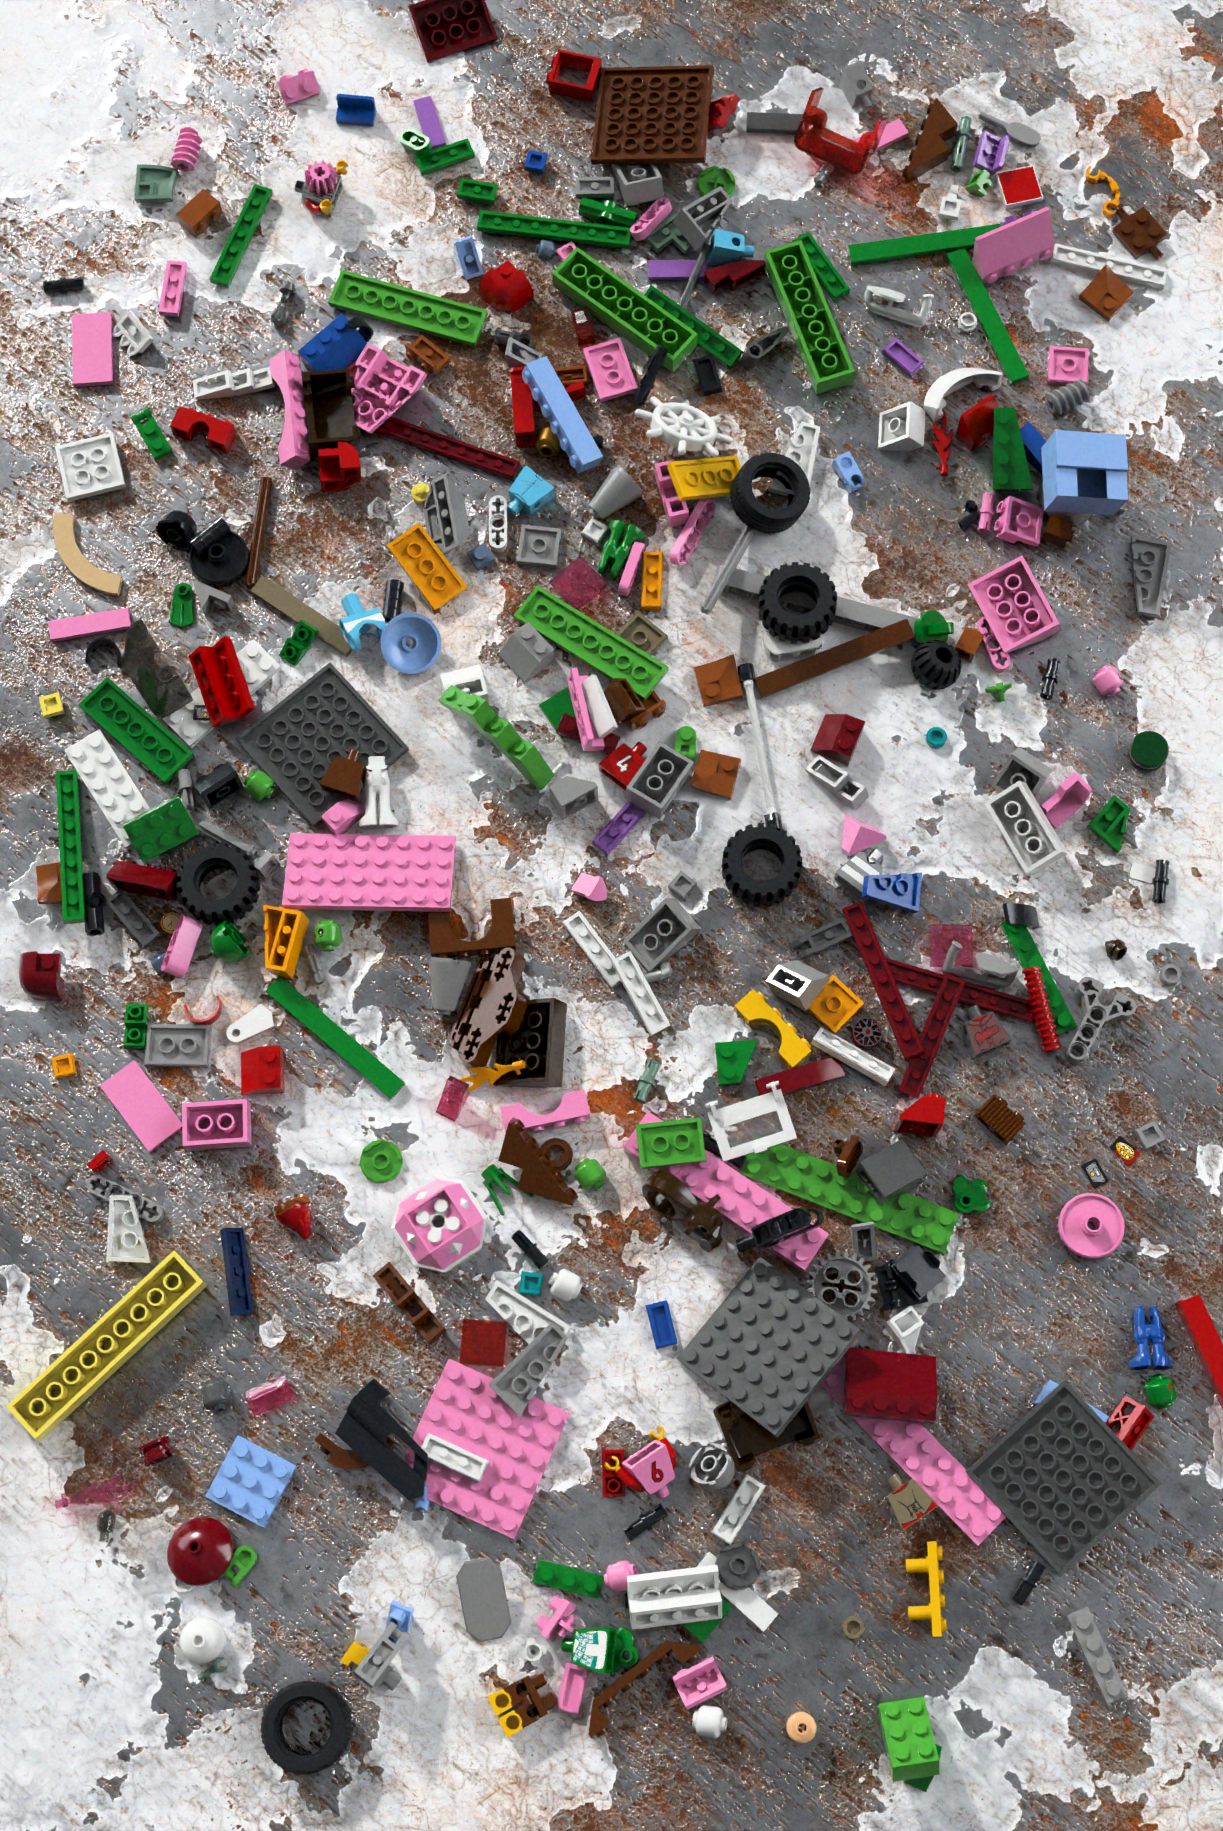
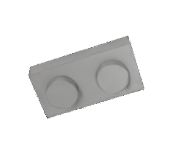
(595, 187)

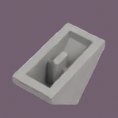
(863, 1241)

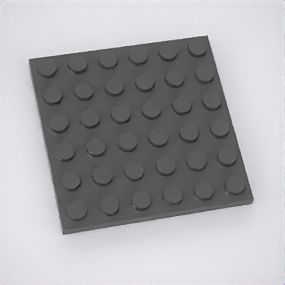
(309, 730)
(769, 1346)
(1063, 1477)

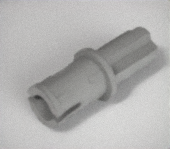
(186, 789)

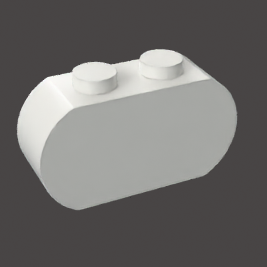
(780, 651)

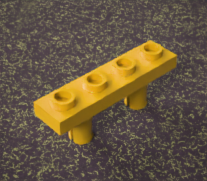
(936, 1577)

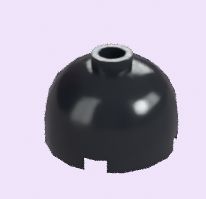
(176, 528)

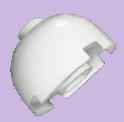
(202, 1640)

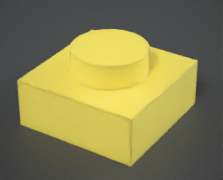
(51, 705)

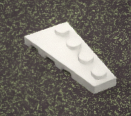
(801, 451)
(521, 1313)

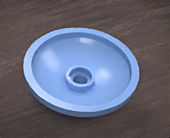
(421, 653)

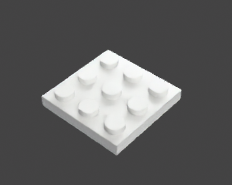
(90, 467)

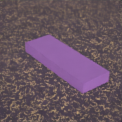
(429, 121)
(673, 270)
(618, 828)

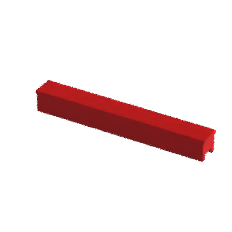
(1204, 1339)

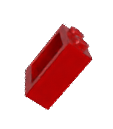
(575, 61)

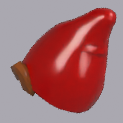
(295, 1215)

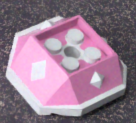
(445, 1246)

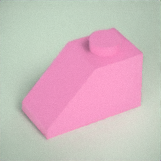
(343, 816)

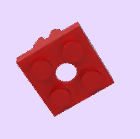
(722, 107)

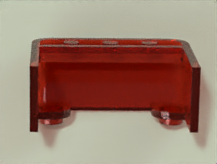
(830, 146)

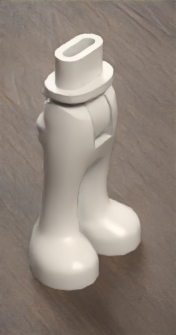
(376, 783)

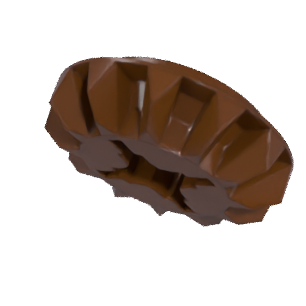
(558, 1145)

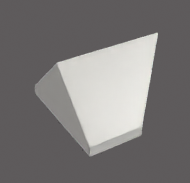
(905, 1329)

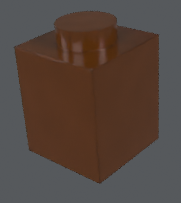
(1058, 531)

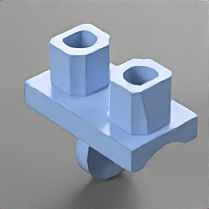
(400, 1616)

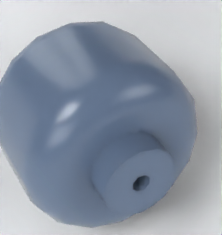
(545, 249)
(157, 962)

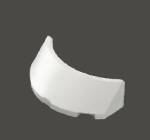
(955, 380)

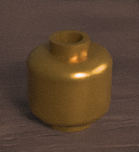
(547, 443)

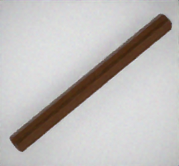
(258, 531)

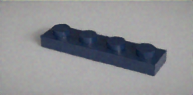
(236, 1272)

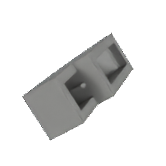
(837, 782)

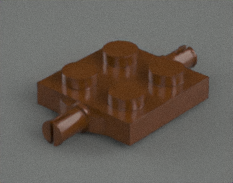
(1139, 233)

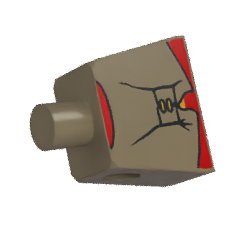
(908, 1501)

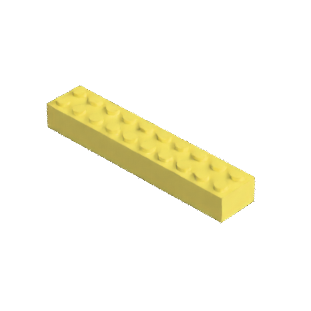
(106, 1346)

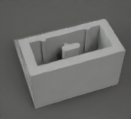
(797, 983)

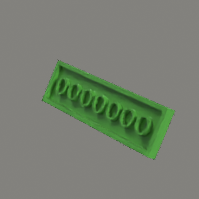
(408, 308)
(591, 642)

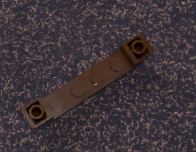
(598, 1720)

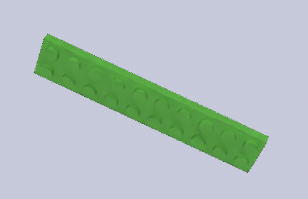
(821, 1185)

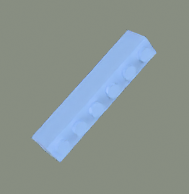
(561, 414)

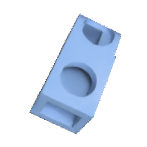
(848, 472)

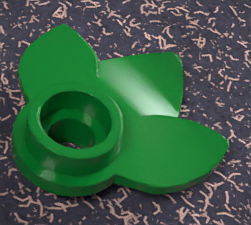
(972, 1193)
(625, 1643)

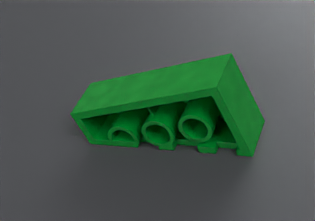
(1009, 456)

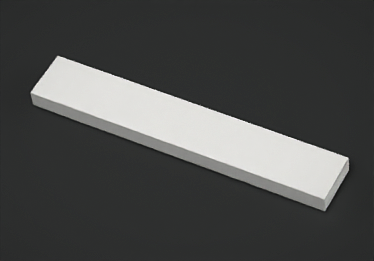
(1123, 269)

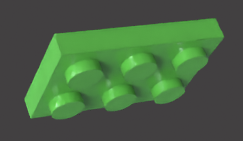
(670, 1143)

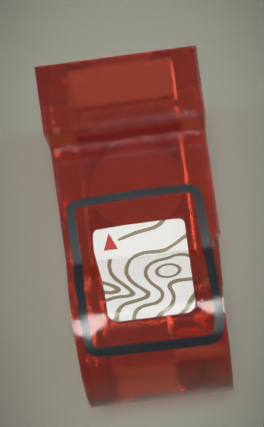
(582, 326)

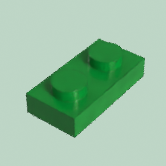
(477, 191)

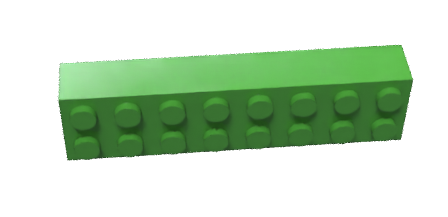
(624, 308)
(809, 317)

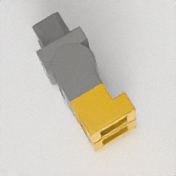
(357, 1653)

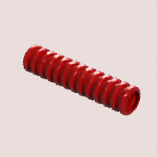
(1041, 1009)

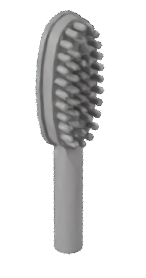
(1016, 131)

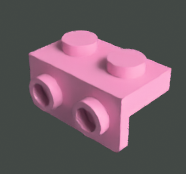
(298, 87)
(699, 1682)

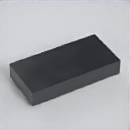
(707, 375)

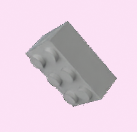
(659, 780)

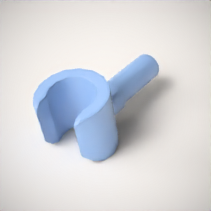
(423, 1502)

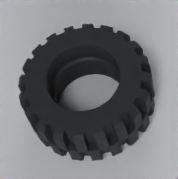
(801, 579)
(761, 839)
(204, 862)

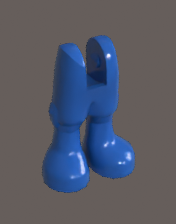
(1149, 1332)

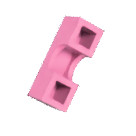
(675, 510)

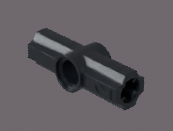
(94, 904)

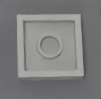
(539, 546)

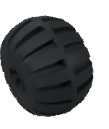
(936, 664)

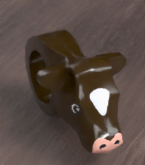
(676, 1202)

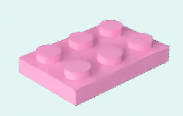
(610, 370)

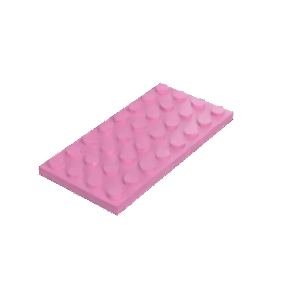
(369, 872)

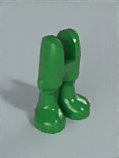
(616, 555)

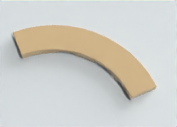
(75, 561)

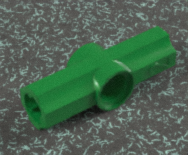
(607, 213)

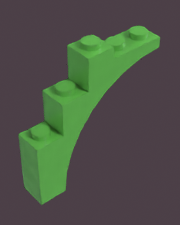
(500, 733)

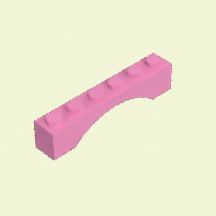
(294, 442)

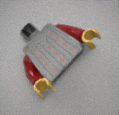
(323, 202)

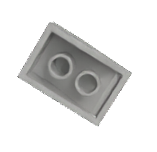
(638, 182)
(661, 933)

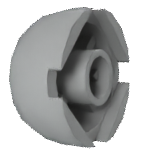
(712, 1467)

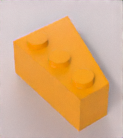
(284, 939)

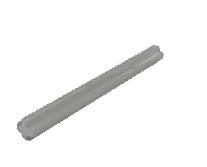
(727, 570)

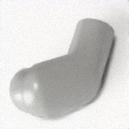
(665, 971)

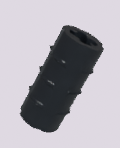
(209, 535)
(392, 599)

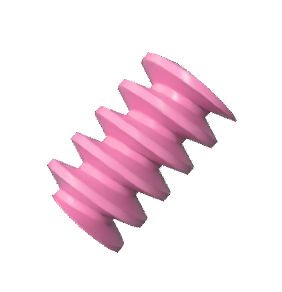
(186, 150)

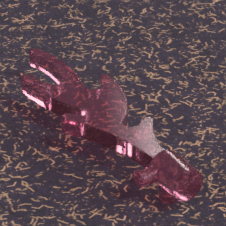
(99, 1494)

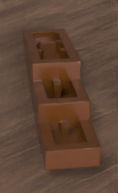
(409, 1303)

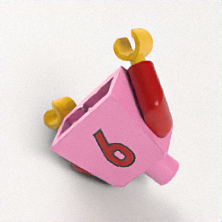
(650, 1467)

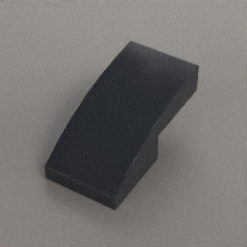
(1020, 915)

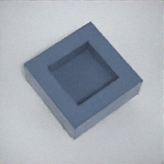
(480, 557)

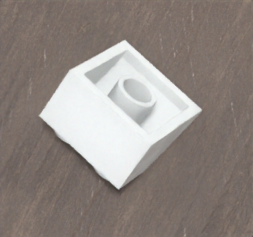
(902, 428)

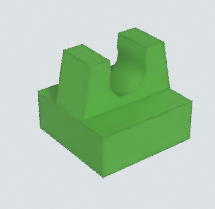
(977, 182)

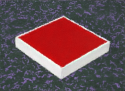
(1019, 187)

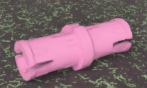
(986, 513)

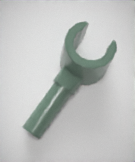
(212, 1669)

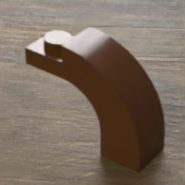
(344, 1458)

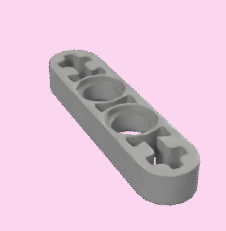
(99, 1193)

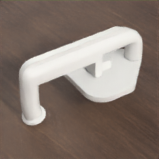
(893, 312)

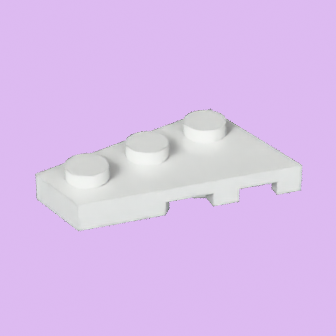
(125, 1232)

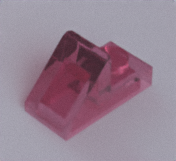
(453, 1098)

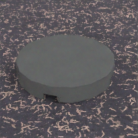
(738, 1566)

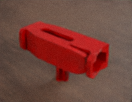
(523, 409)

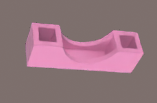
(572, 1109)

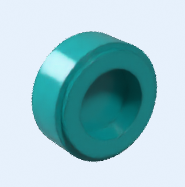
(936, 737)

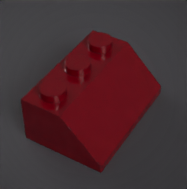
(144, 880)

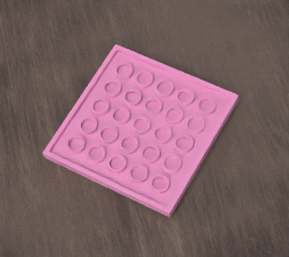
(479, 1421)

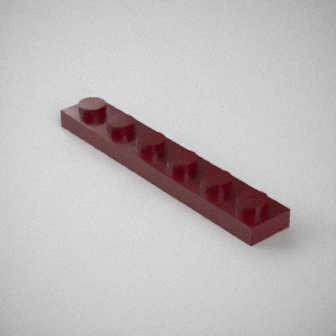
(932, 1035)

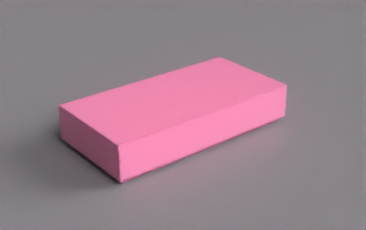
(572, 1688)

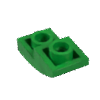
(299, 643)
(136, 1026)

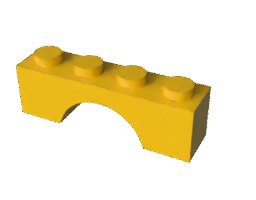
(755, 1010)

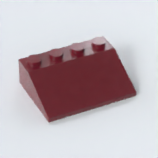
(450, 26)
(890, 1386)

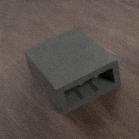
(891, 1172)

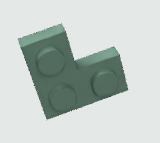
(666, 234)

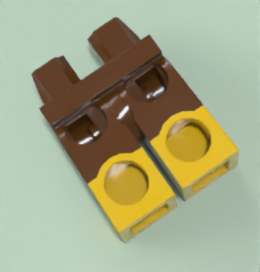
(529, 1704)

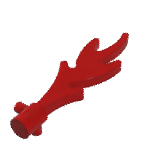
(944, 442)

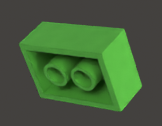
(908, 1739)

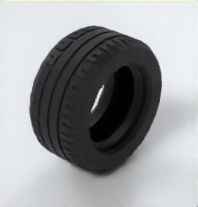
(751, 510)
(272, 1725)

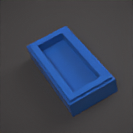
(661, 1324)

